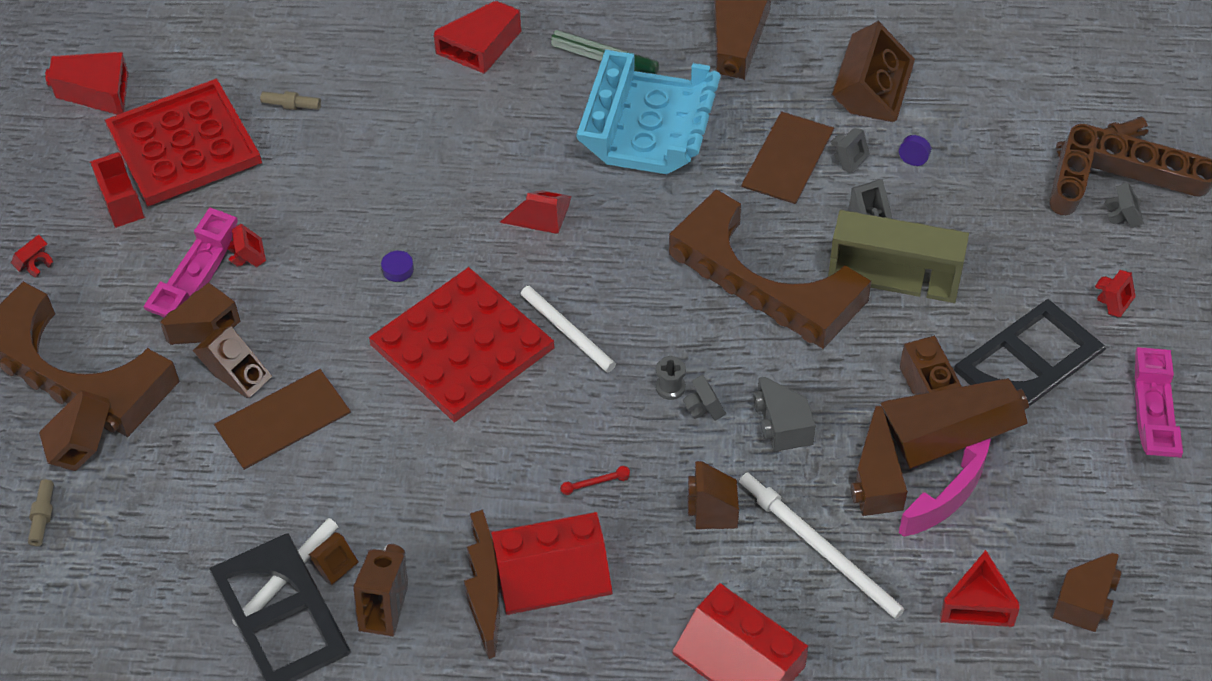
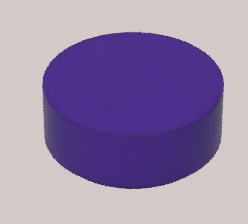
(915, 150)
(397, 266)

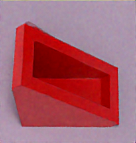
(540, 211)
(981, 597)

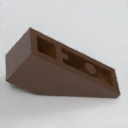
(879, 477)

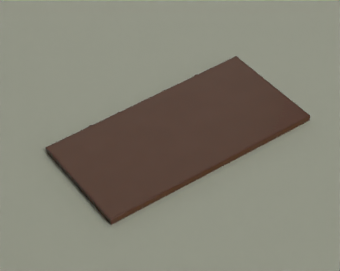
(788, 157)
(282, 418)

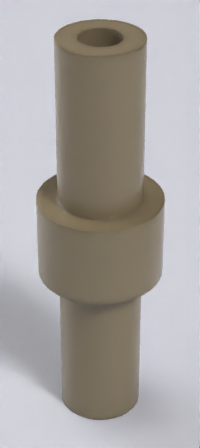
(290, 100)
(41, 512)

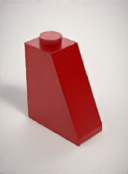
(479, 36)
(90, 80)

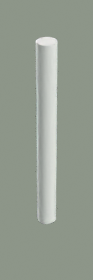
(568, 329)
(272, 587)

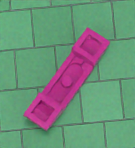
(197, 266)
(1155, 403)
(928, 512)

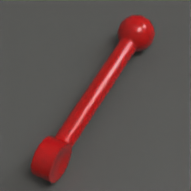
(622, 474)

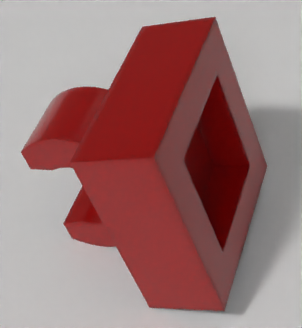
(246, 247)
(29, 254)
(1116, 292)

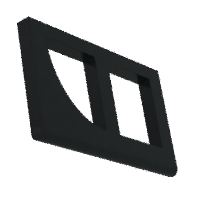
(1048, 376)
(283, 560)

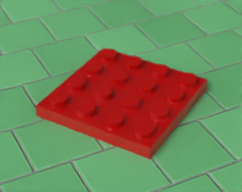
(182, 142)
(461, 343)

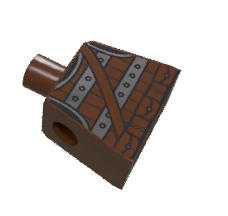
(385, 575)

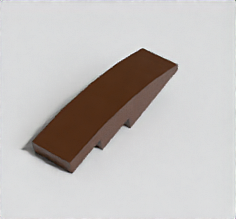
(483, 589)

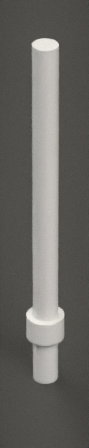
(771, 501)

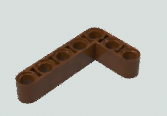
(1124, 163)

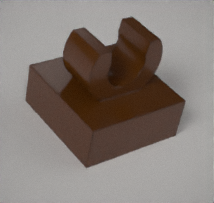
(333, 558)

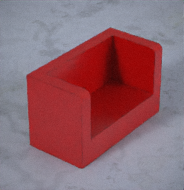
(117, 189)

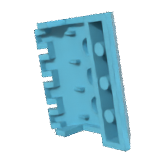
(646, 117)

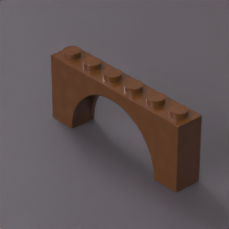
(810, 309)
(131, 388)

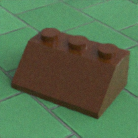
(874, 74)

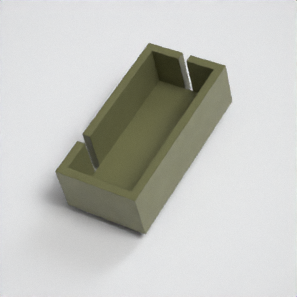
(898, 253)

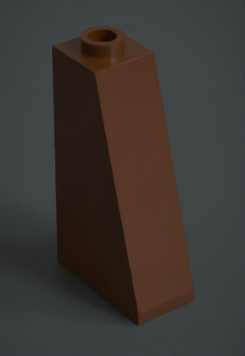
(738, 33)
(953, 418)

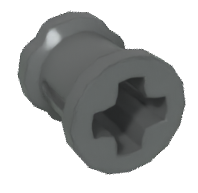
(670, 379)

